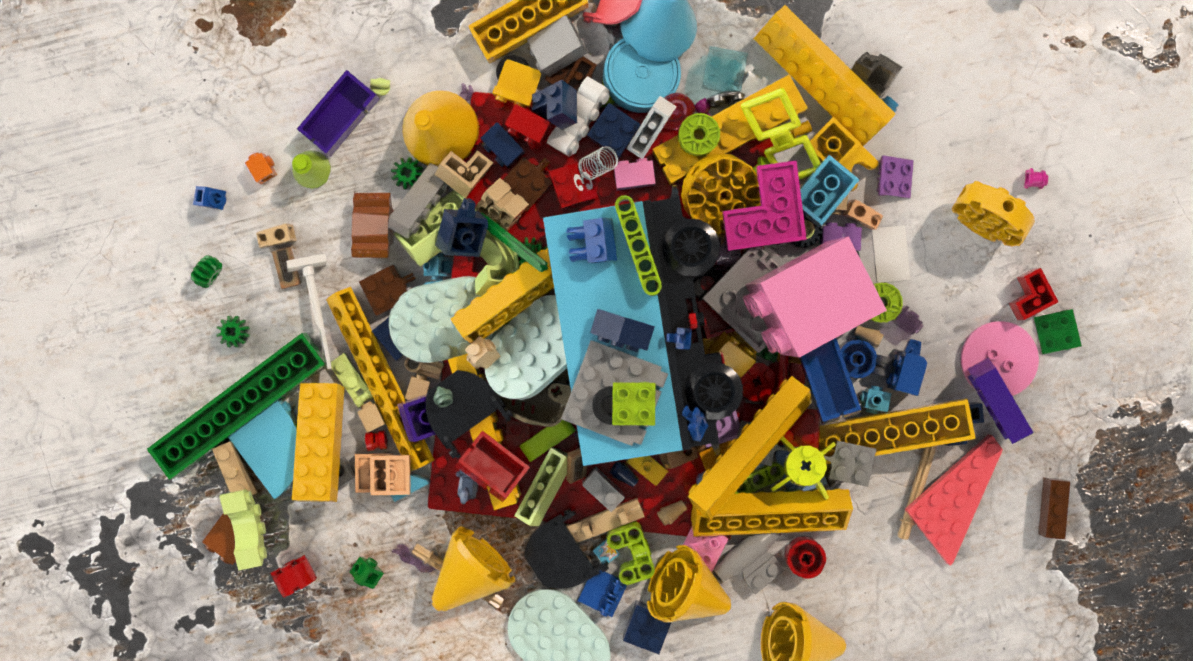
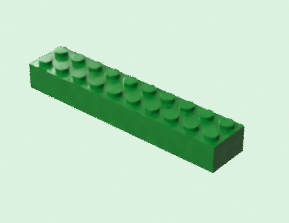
(237, 406)

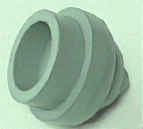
(443, 397)

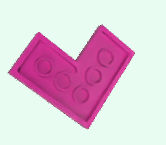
(779, 216)

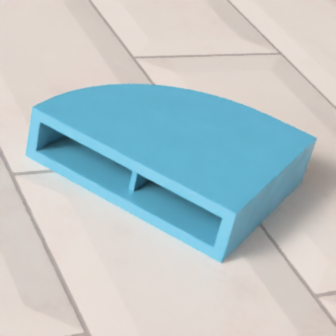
(270, 446)

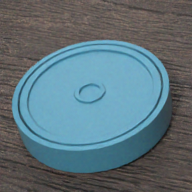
(636, 81)

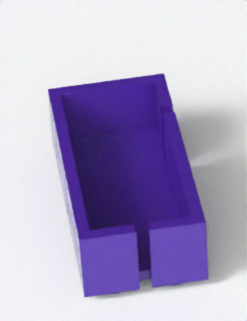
(338, 113)
(999, 401)

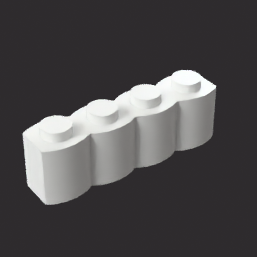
(589, 100)

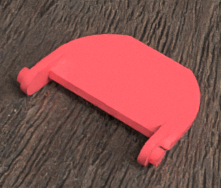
(613, 11)

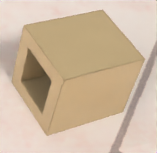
(417, 387)
(371, 416)

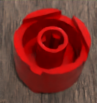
(758, 382)
(815, 560)
(293, 576)

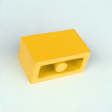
(736, 356)

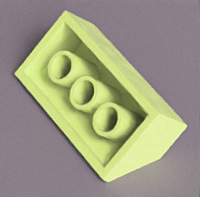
(422, 244)

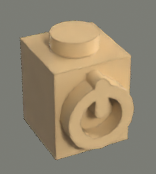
(482, 353)

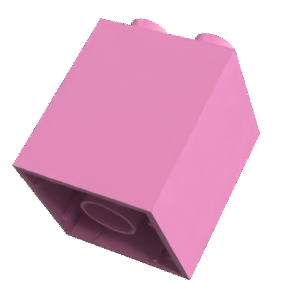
(813, 298)

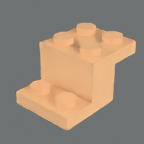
(382, 474)

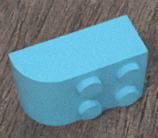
(826, 190)

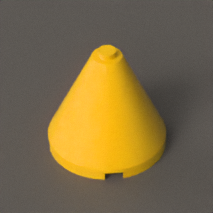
(439, 125)
(469, 572)
(685, 588)
(798, 636)

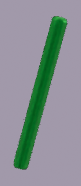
(515, 245)

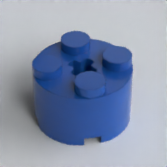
(866, 357)

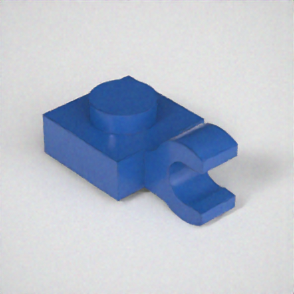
(681, 338)
(697, 423)

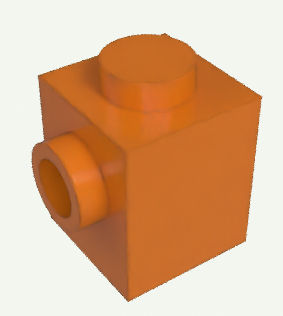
(261, 167)

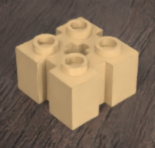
(502, 204)

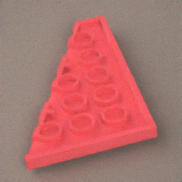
(950, 502)

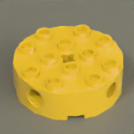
(712, 177)
(993, 213)

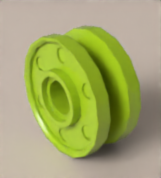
(700, 122)
(892, 299)

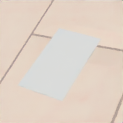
(891, 254)

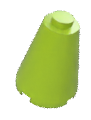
(311, 169)

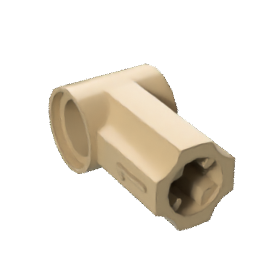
(428, 369)

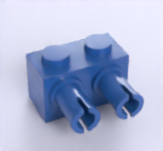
(598, 239)

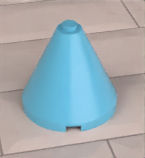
(661, 29)

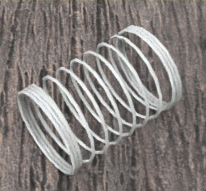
(600, 162)

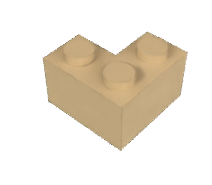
(462, 175)

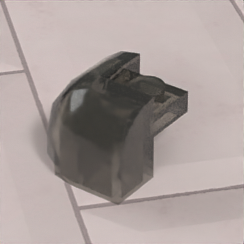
(876, 72)

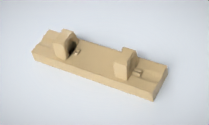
(606, 520)

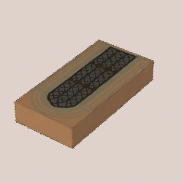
(286, 278)
(575, 466)

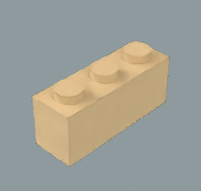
(234, 468)

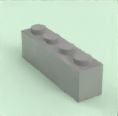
(417, 203)

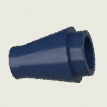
(623, 473)

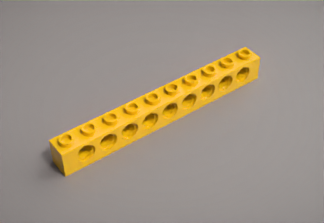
(376, 373)

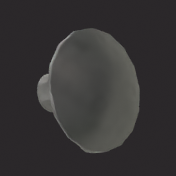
(724, 97)

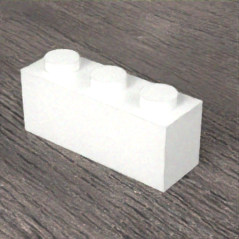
(651, 127)

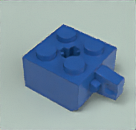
(908, 369)

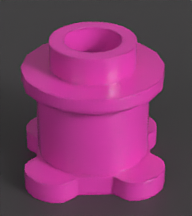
(1035, 179)

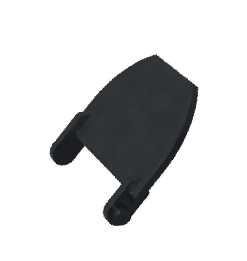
(471, 404)
(557, 555)

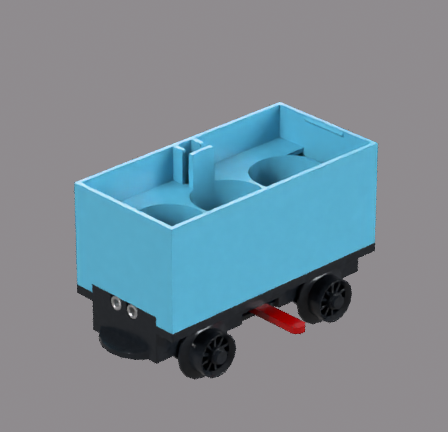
(680, 253)

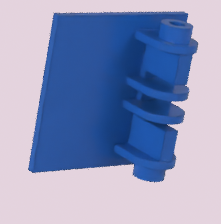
(603, 593)

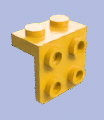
(517, 84)

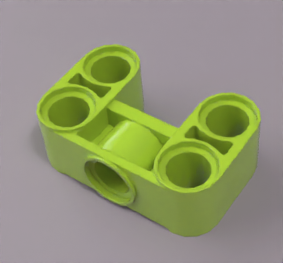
(639, 549)

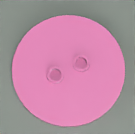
(1008, 349)

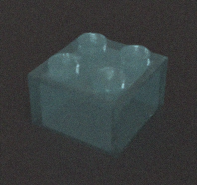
(724, 70)

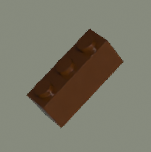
(1054, 508)

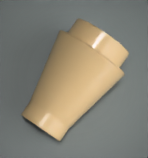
(869, 335)
(671, 512)

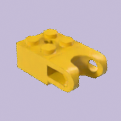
(847, 148)

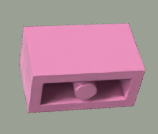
(634, 174)

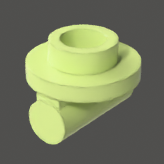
(380, 86)

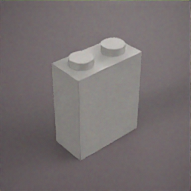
(556, 46)
(603, 489)

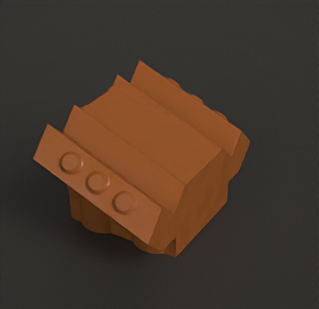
(370, 225)

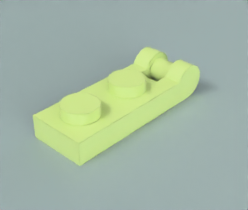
(351, 379)

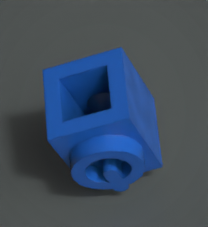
(209, 197)

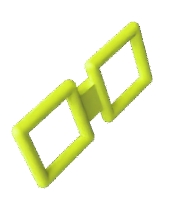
(781, 135)

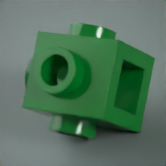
(366, 572)

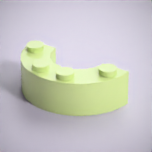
(500, 262)
(247, 528)

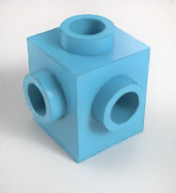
(438, 267)
(881, 402)

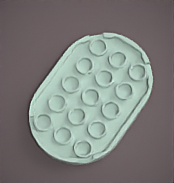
(423, 323)
(529, 351)
(555, 628)

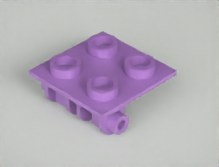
(895, 177)

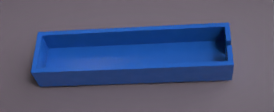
(830, 383)

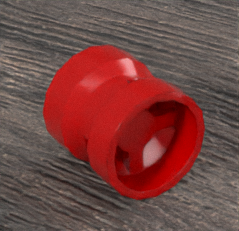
(376, 440)

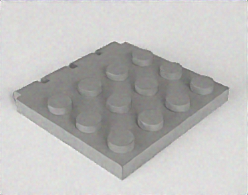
(728, 294)
(599, 370)

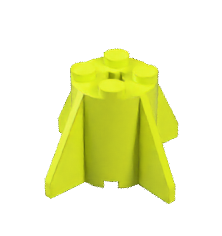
(801, 477)

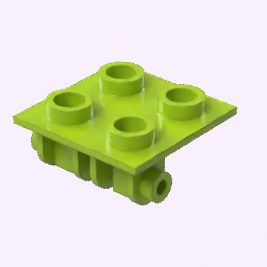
(633, 403)

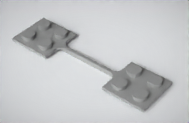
(849, 463)

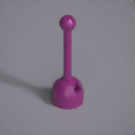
(703, 106)

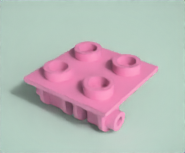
(707, 547)

